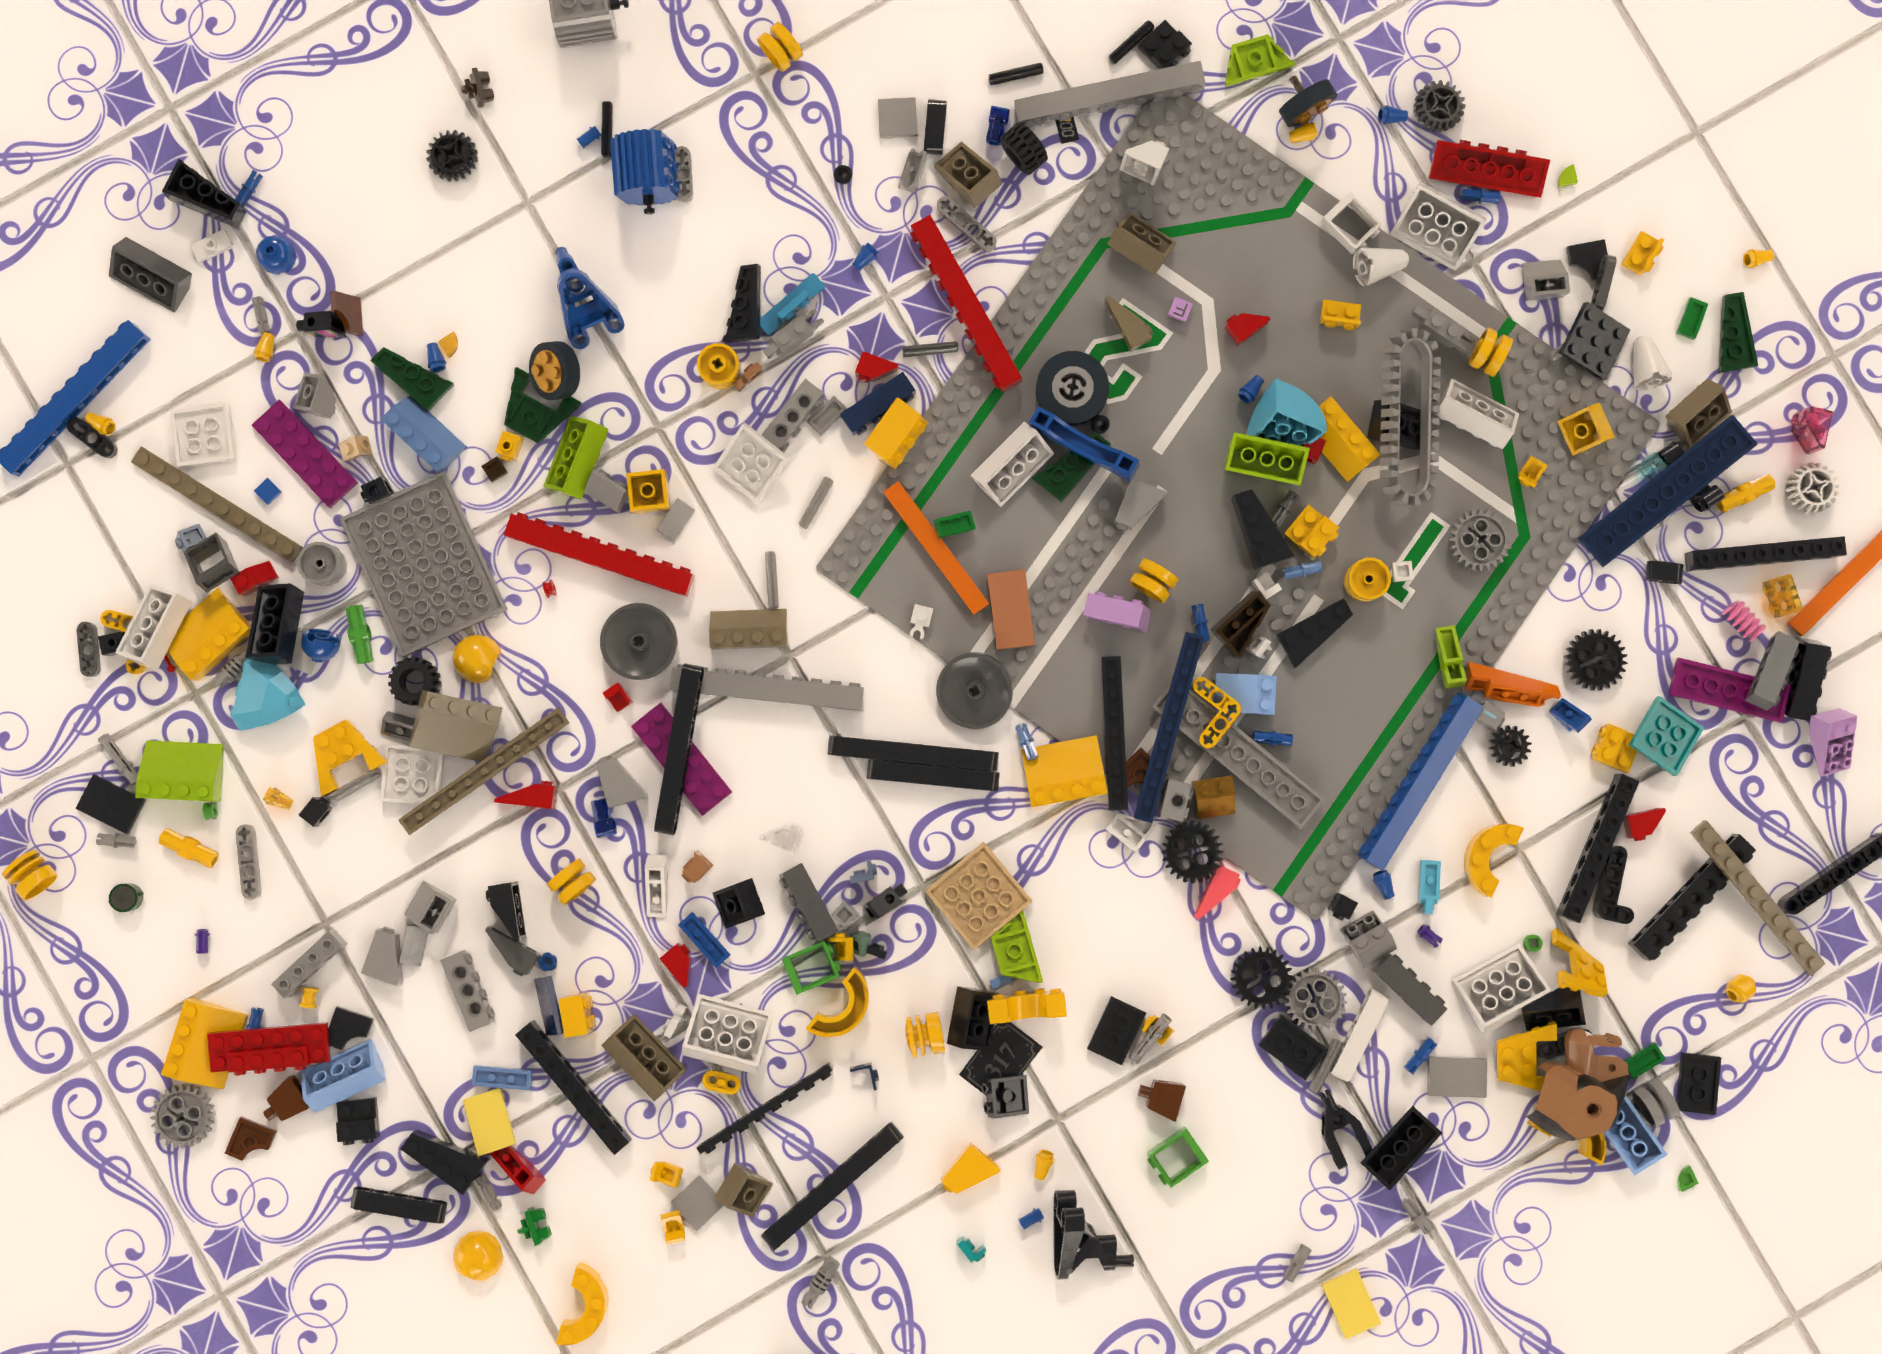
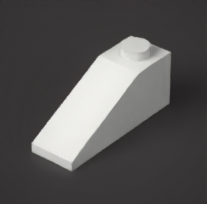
(656, 885)

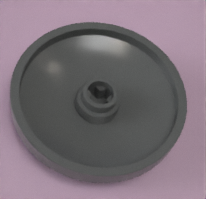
(638, 641)
(974, 690)

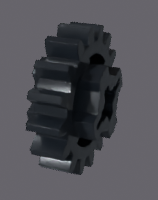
(1508, 753)

